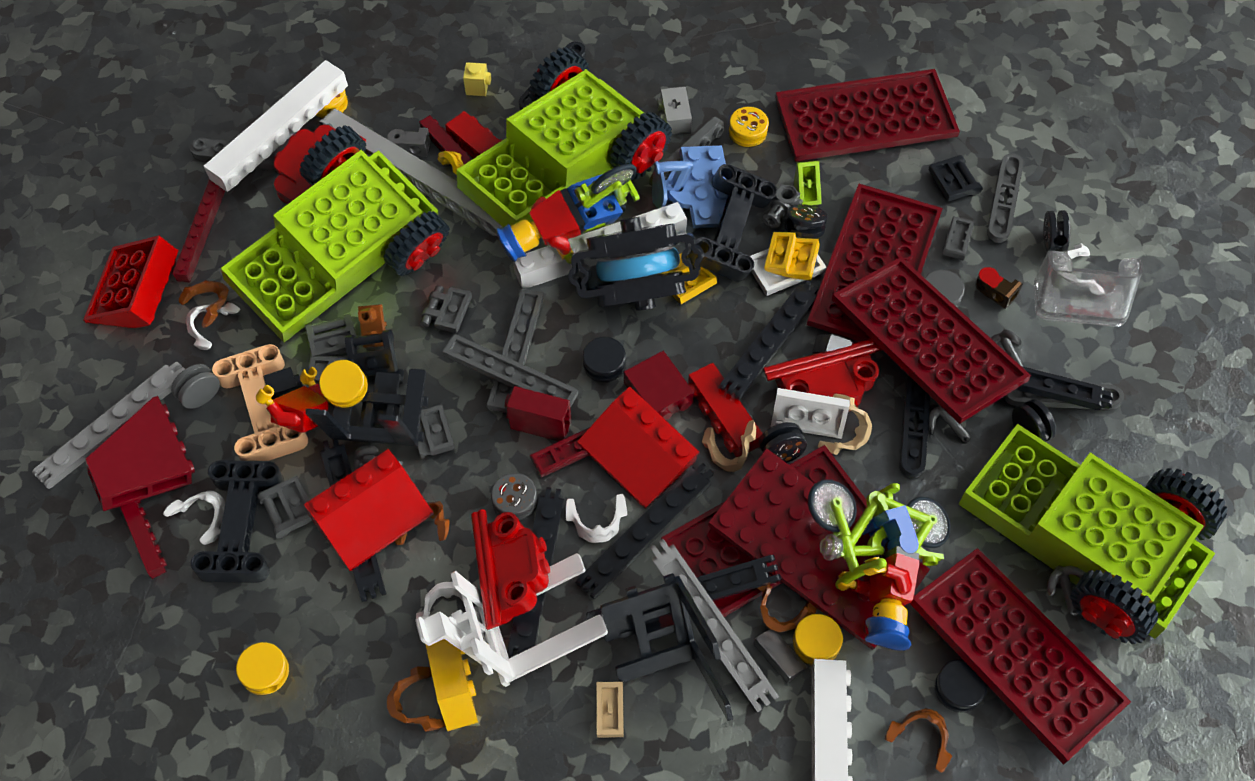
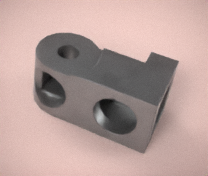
(413, 142)

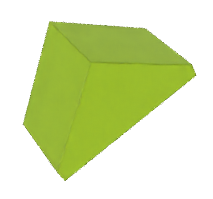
(808, 182)

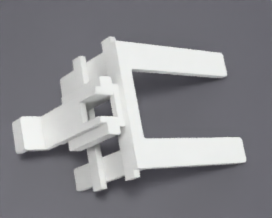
(467, 632)

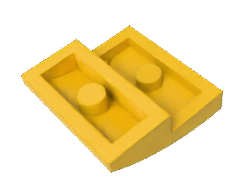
(792, 256)
(693, 288)

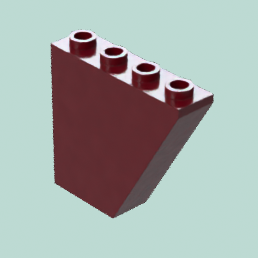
(139, 459)

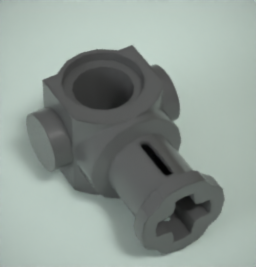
(785, 198)

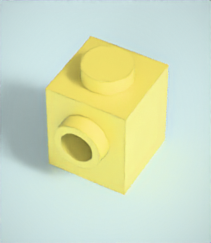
(476, 79)

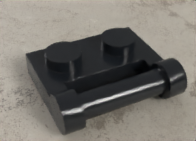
(951, 182)
(373, 361)

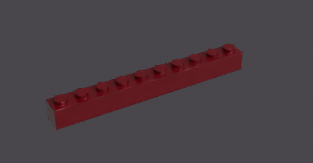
(441, 139)
(198, 233)
(144, 539)

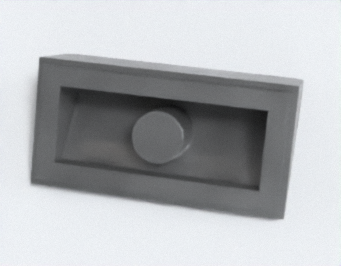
(830, 342)
(779, 655)

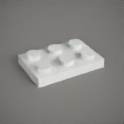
(772, 282)
(811, 412)

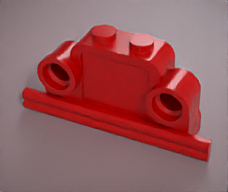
(288, 161)
(838, 371)
(509, 566)

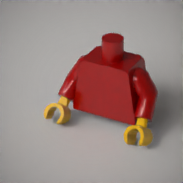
(291, 408)

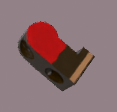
(997, 287)

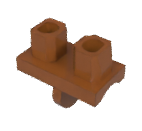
(371, 321)

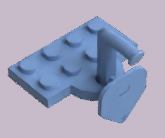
(691, 184)

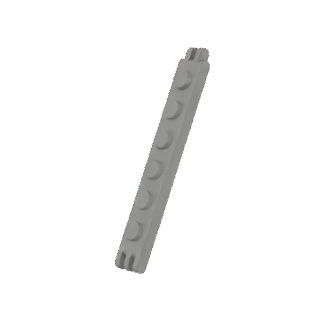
(89, 439)
(731, 649)

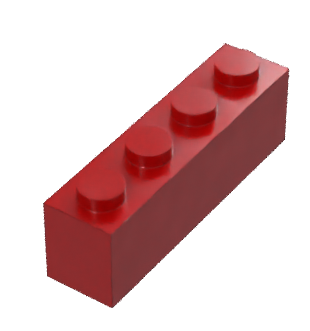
(471, 134)
(724, 410)

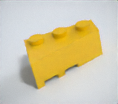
(452, 685)

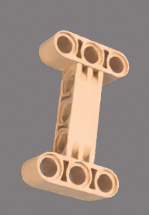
(251, 381)

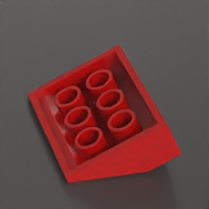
(132, 283)
(638, 447)
(368, 509)

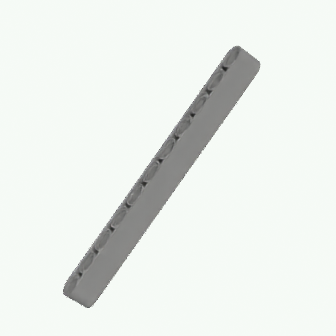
(419, 173)

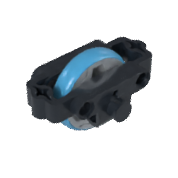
(636, 264)

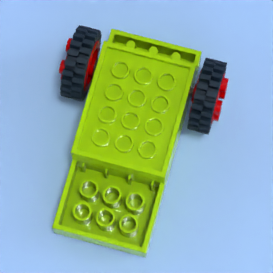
(563, 137)
(335, 235)
(1124, 536)

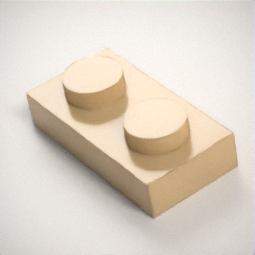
(610, 709)

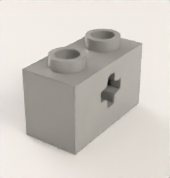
(675, 109)

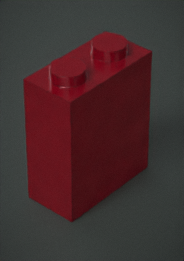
(660, 385)
(538, 413)

